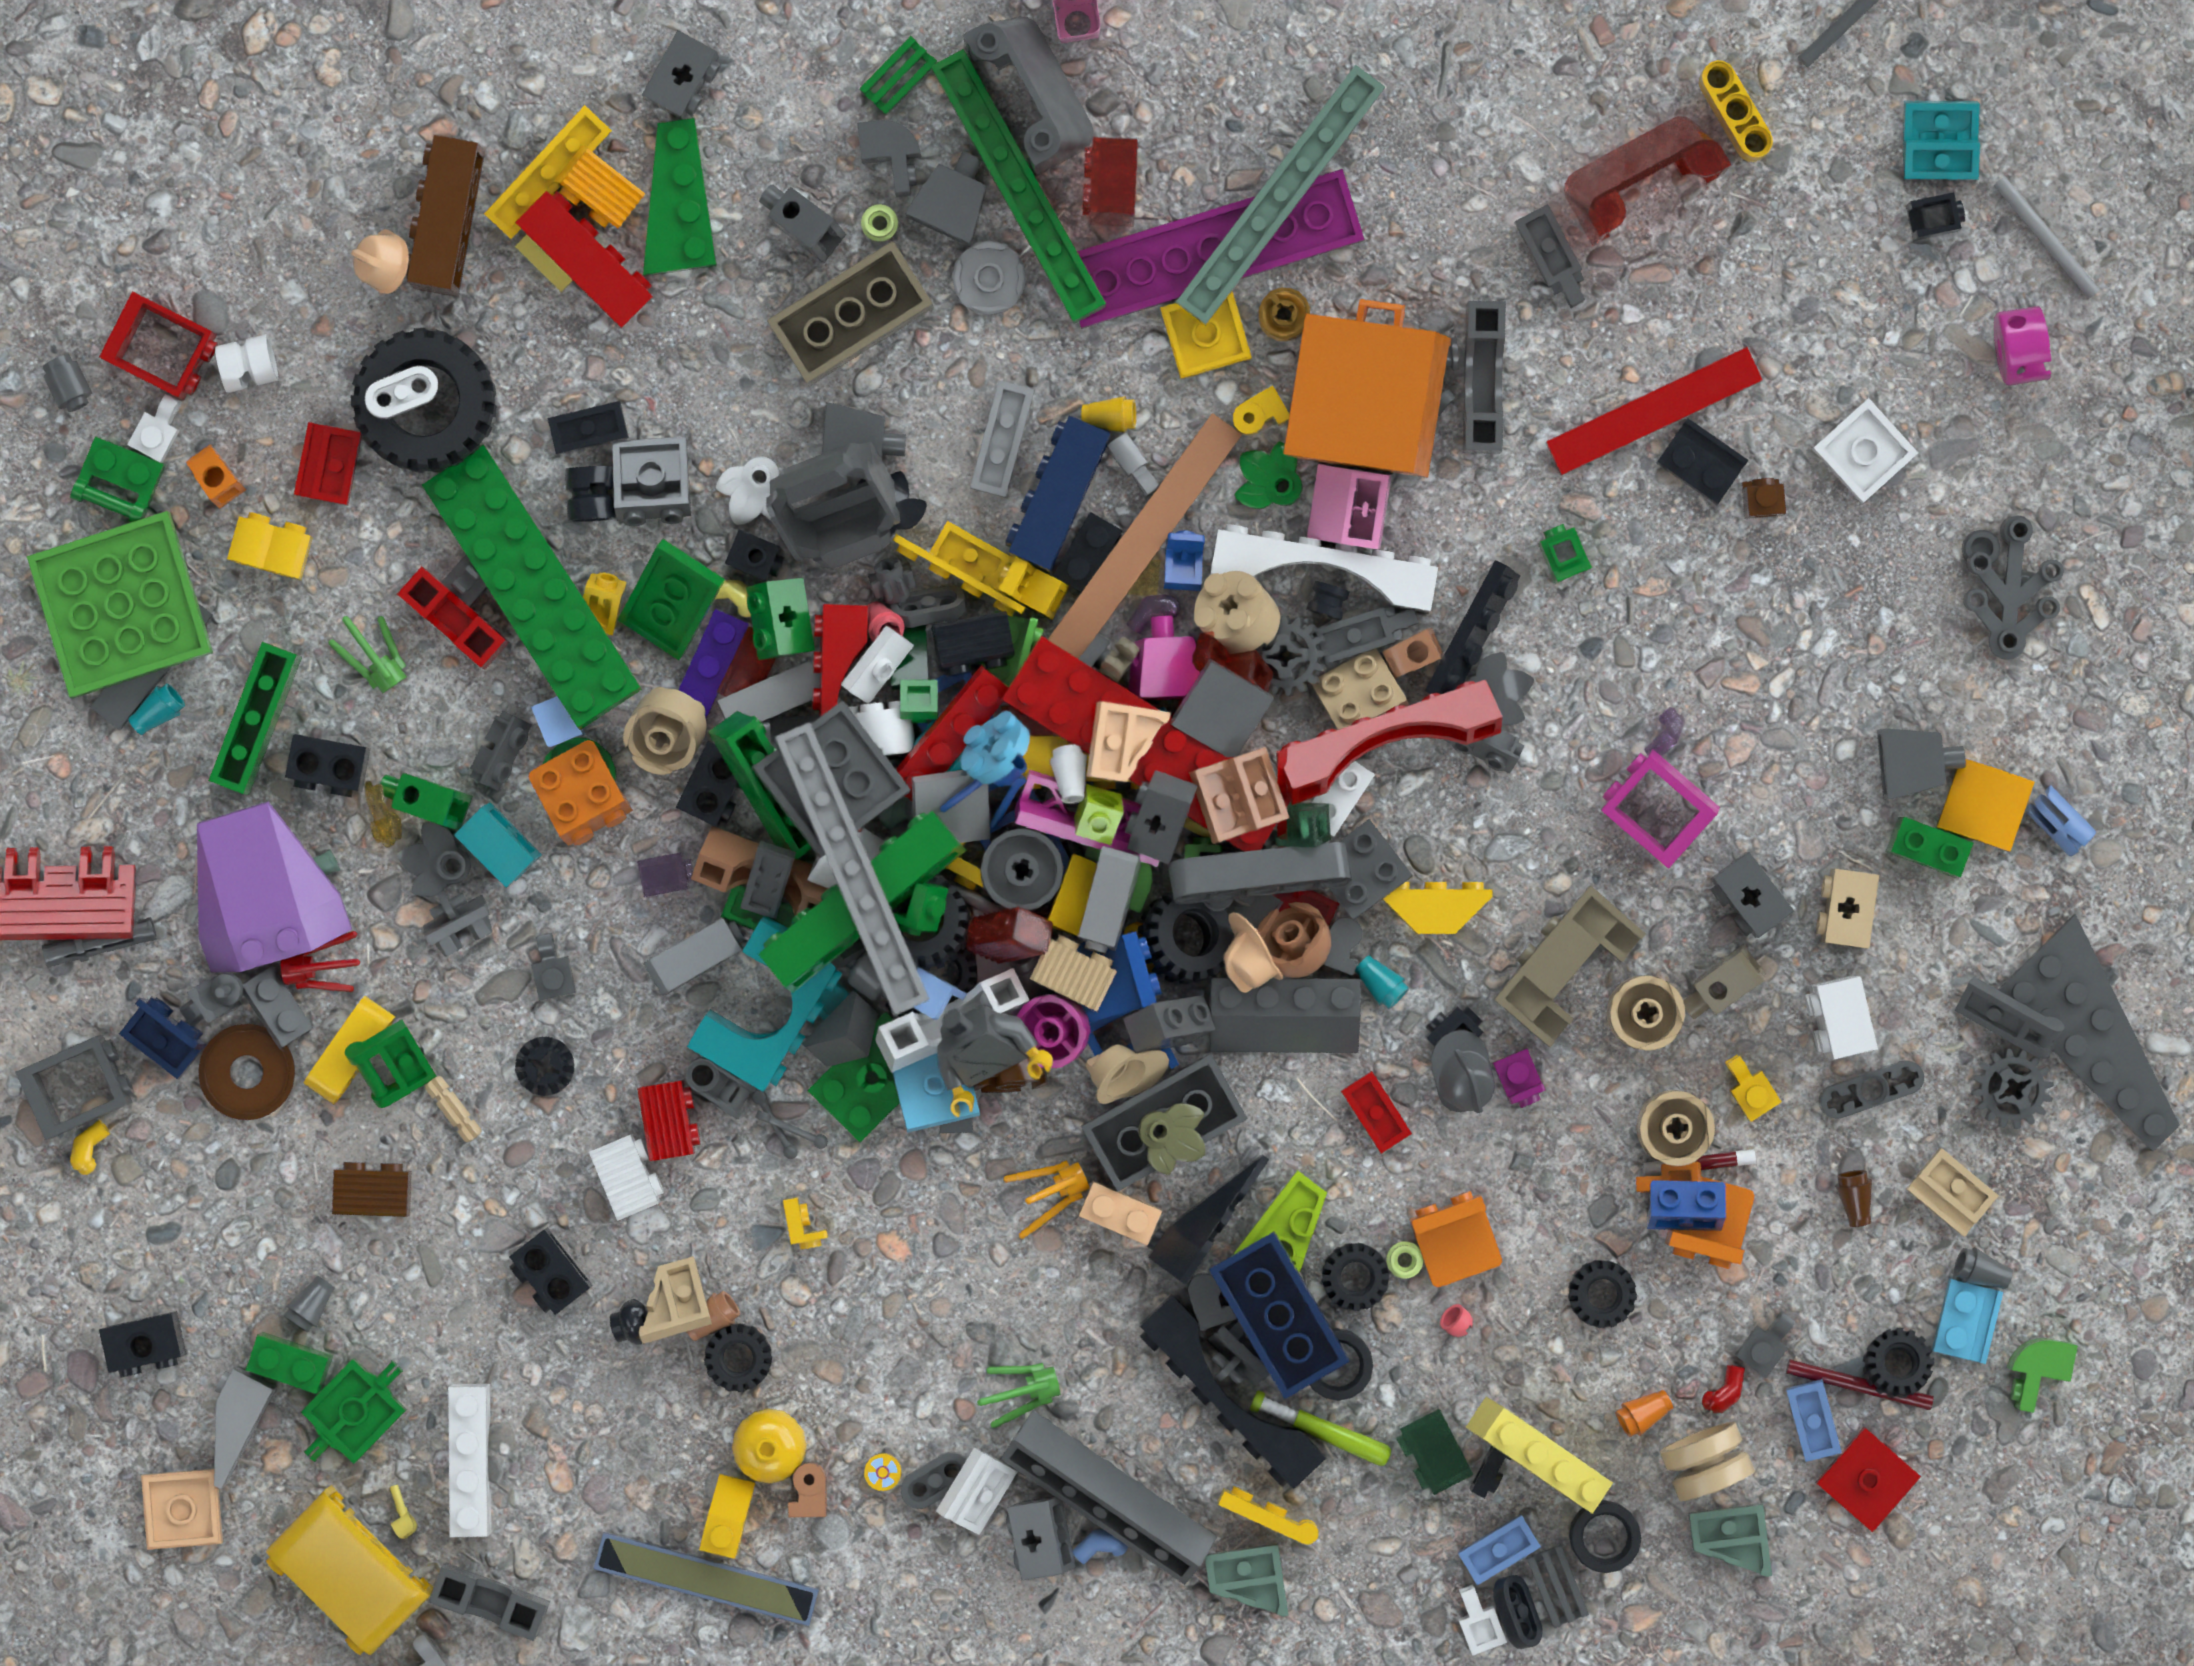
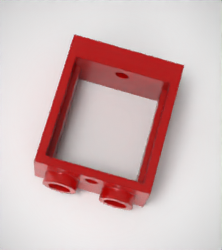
(125, 330)

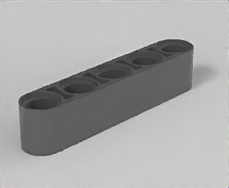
(1259, 873)

